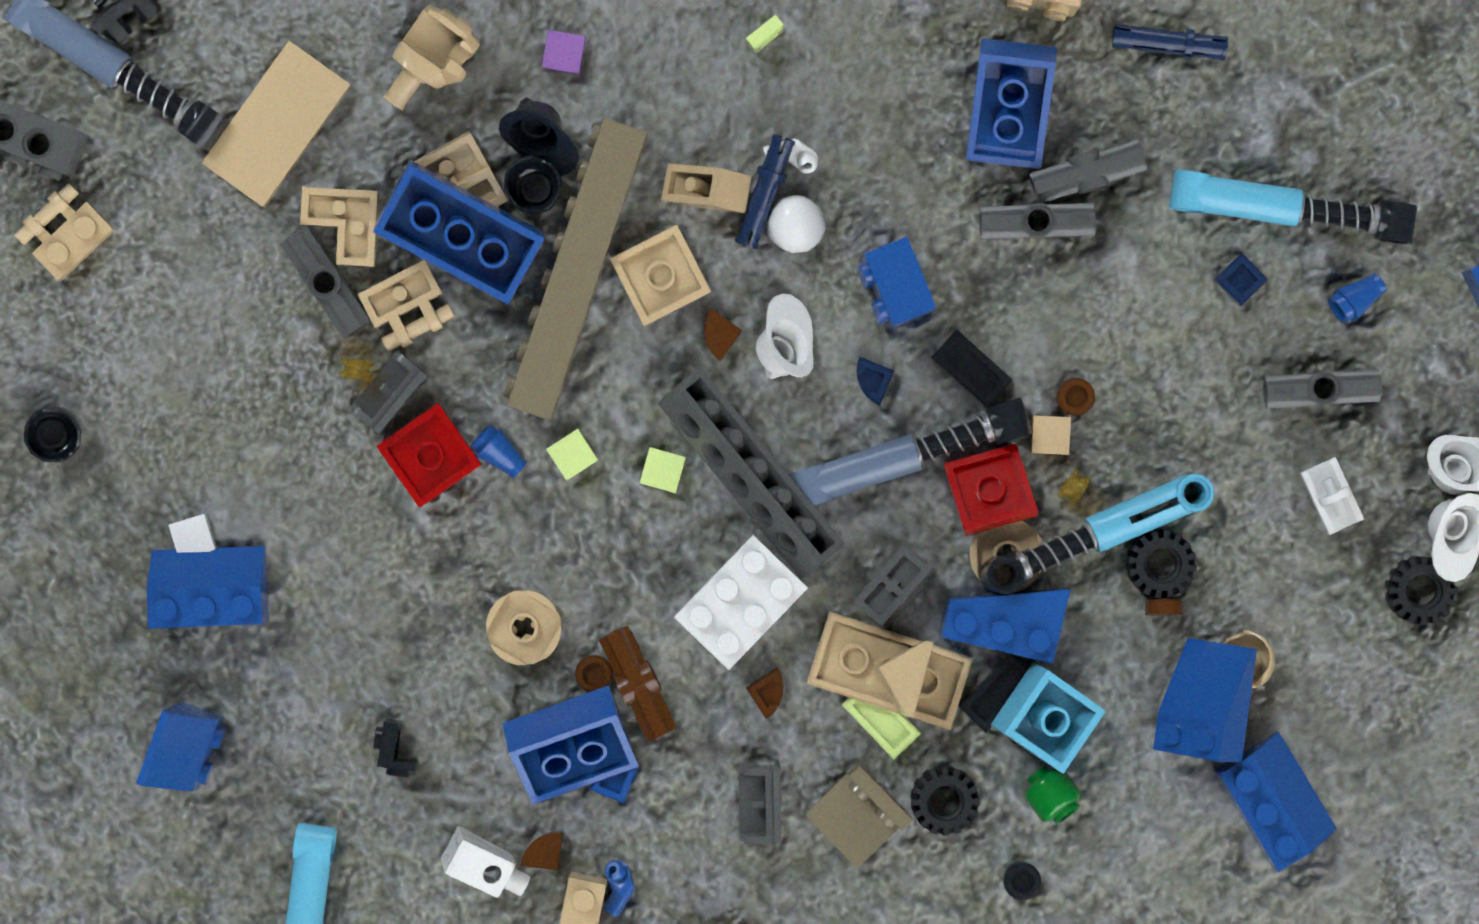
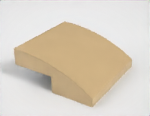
(466, 167)

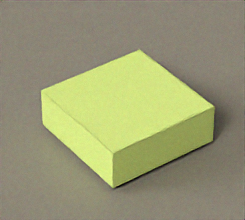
(765, 34)
(572, 454)
(662, 470)

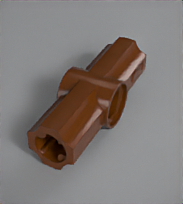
(637, 683)

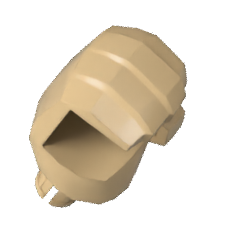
(432, 53)

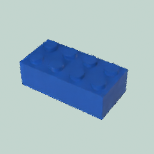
(459, 232)

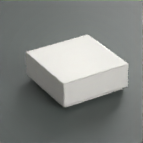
(193, 535)

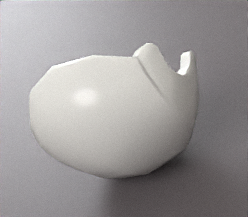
(795, 224)

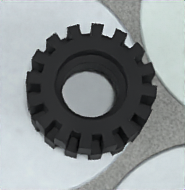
(1183, 570)
(1399, 598)
(952, 822)

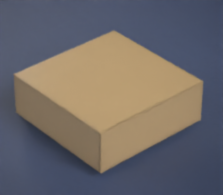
(1050, 435)

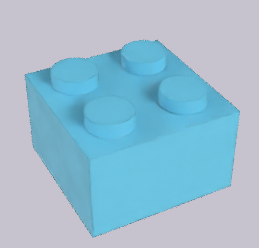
(1048, 717)

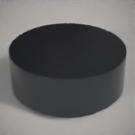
(1021, 880)

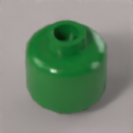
(1052, 795)

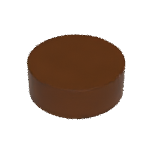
(1075, 396)
(1163, 607)
(593, 673)

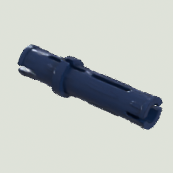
(1173, 42)
(765, 190)

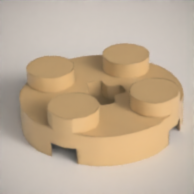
(991, 541)
(502, 632)

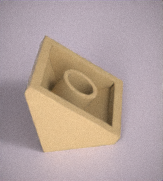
(905, 675)

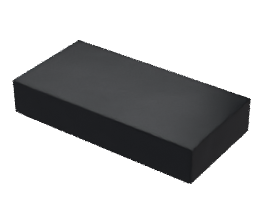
(971, 368)
(992, 693)

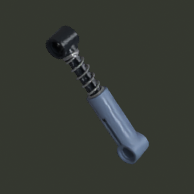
(114, 68)
(905, 454)

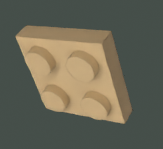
(660, 275)

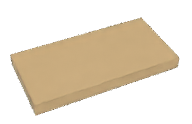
(276, 124)
(854, 648)

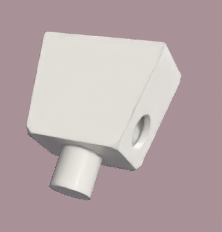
(470, 855)

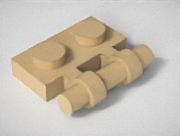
(72, 240)
(401, 294)

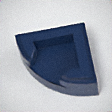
(873, 379)

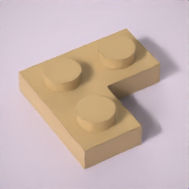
(354, 216)

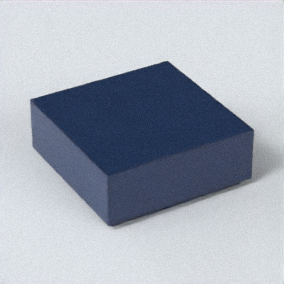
(1240, 279)

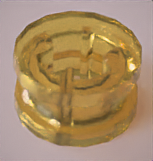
(356, 369)
(1074, 487)

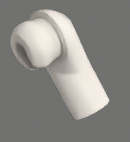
(801, 156)

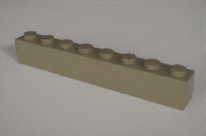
(577, 268)

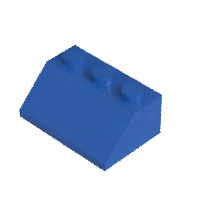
(207, 587)
(568, 744)
(1276, 802)

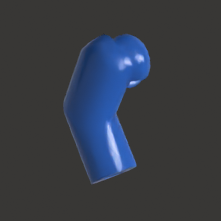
(621, 886)

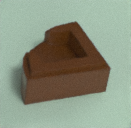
(720, 334)
(767, 692)
(544, 851)

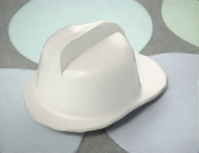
(787, 340)
(1454, 463)
(1455, 536)

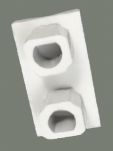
(1331, 496)

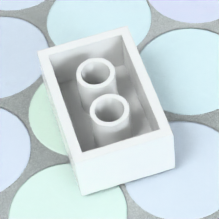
(740, 602)

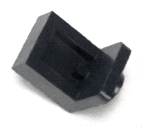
(387, 742)

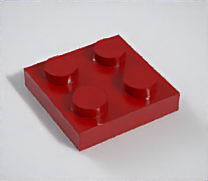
(429, 455)
(990, 489)

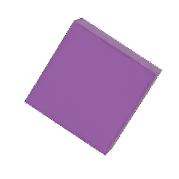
(563, 52)

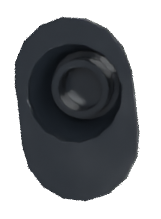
(538, 131)

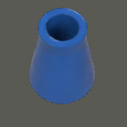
(1354, 299)
(497, 450)

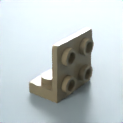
(858, 815)

